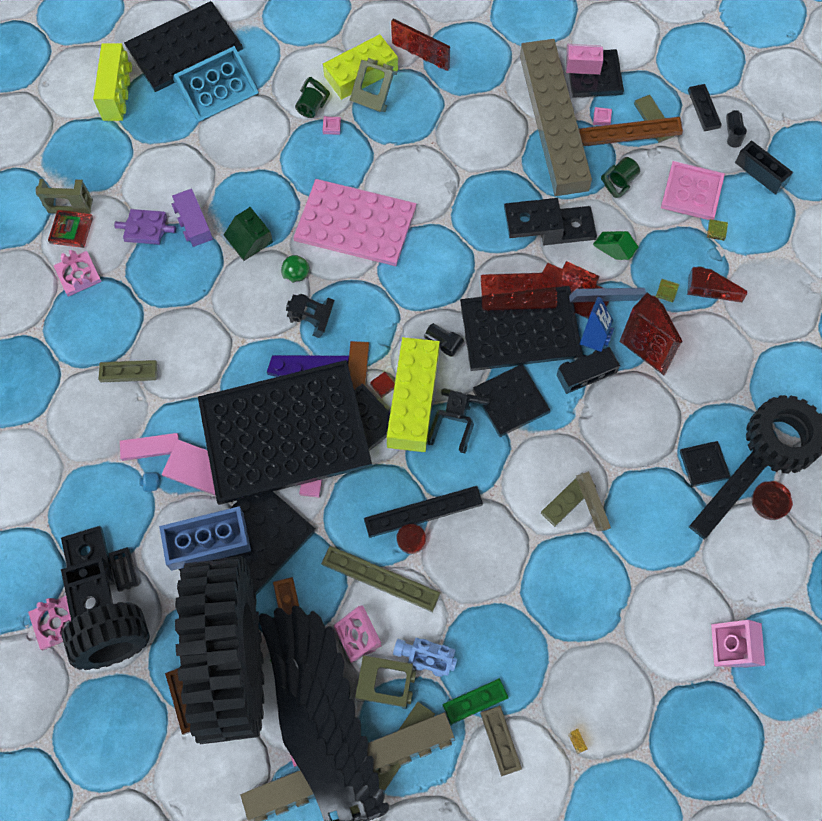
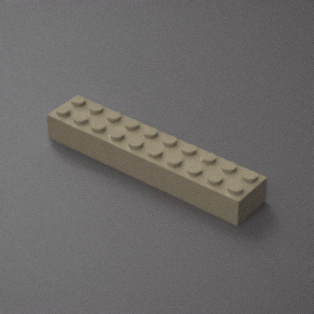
(555, 118)

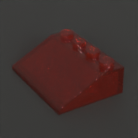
(652, 334)

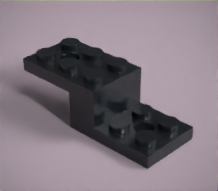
(549, 221)
(89, 574)

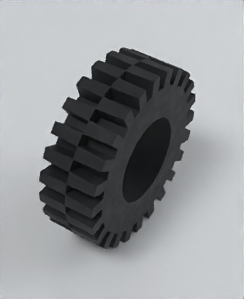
(219, 650)

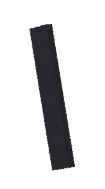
(727, 496)
(423, 511)

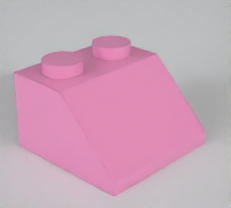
(584, 58)
(738, 644)

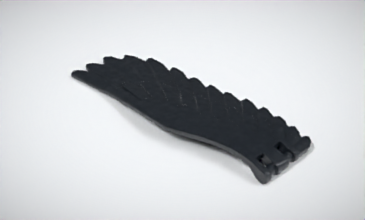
(319, 717)

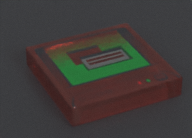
(70, 228)

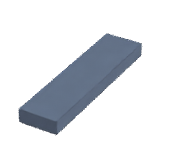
(607, 294)

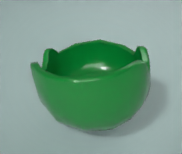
(295, 268)

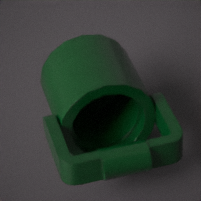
(311, 99)
(621, 176)

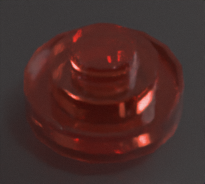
(411, 539)

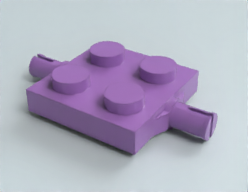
(145, 226)

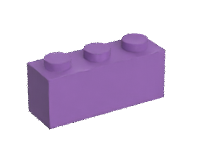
(191, 218)

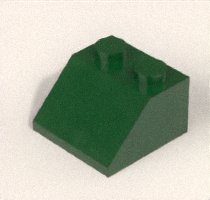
(248, 234)

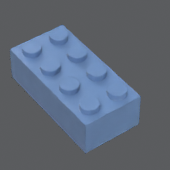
(205, 538)

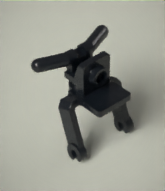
(456, 410)

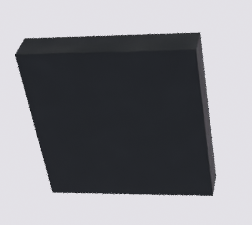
(704, 464)

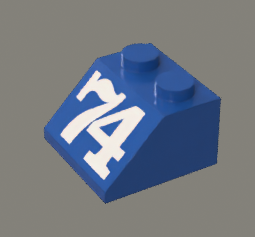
(598, 328)

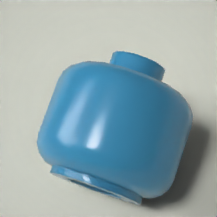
(149, 481)

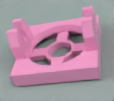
(82, 282)
(36, 614)
(348, 621)

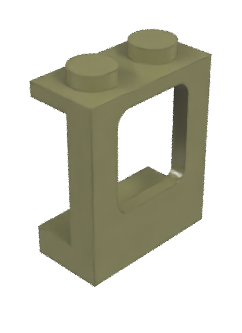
(368, 99)
(78, 197)
(367, 680)

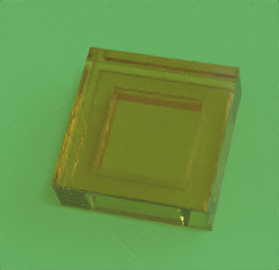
(717, 230)
(667, 290)
(577, 741)

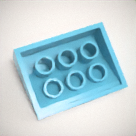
(215, 84)

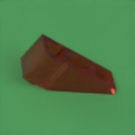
(710, 284)

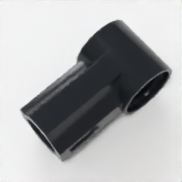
(735, 128)
(449, 342)

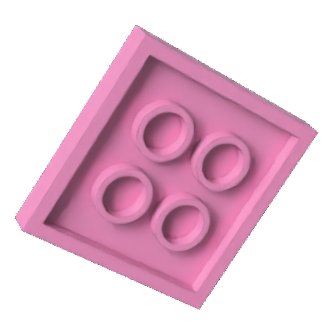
(692, 190)

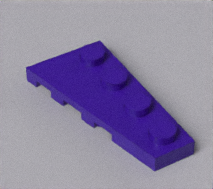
(288, 364)

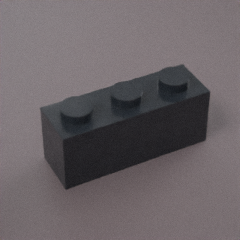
(763, 167)
(587, 370)

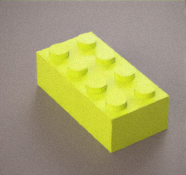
(343, 69)
(112, 82)

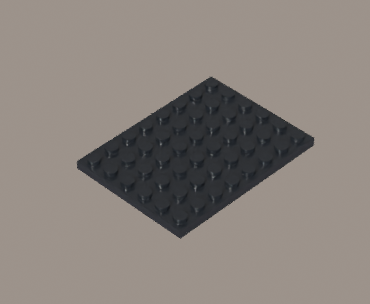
(283, 432)

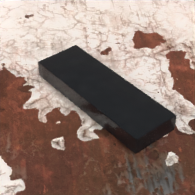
(704, 107)

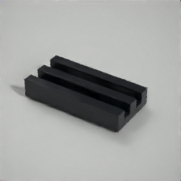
(127, 585)

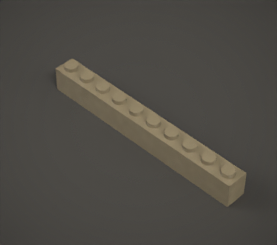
(386, 751)

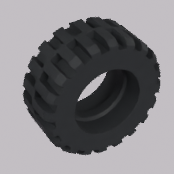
(770, 449)
(105, 635)

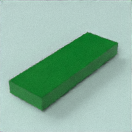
(475, 701)

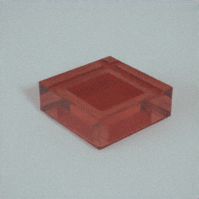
(382, 384)

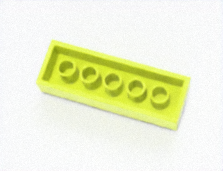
(413, 395)

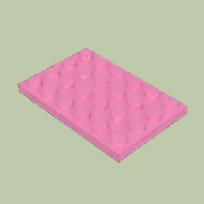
(355, 222)

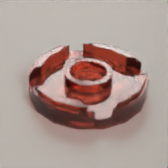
(771, 500)

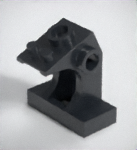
(319, 319)

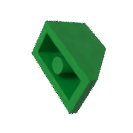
(616, 244)

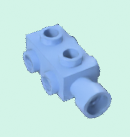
(427, 656)

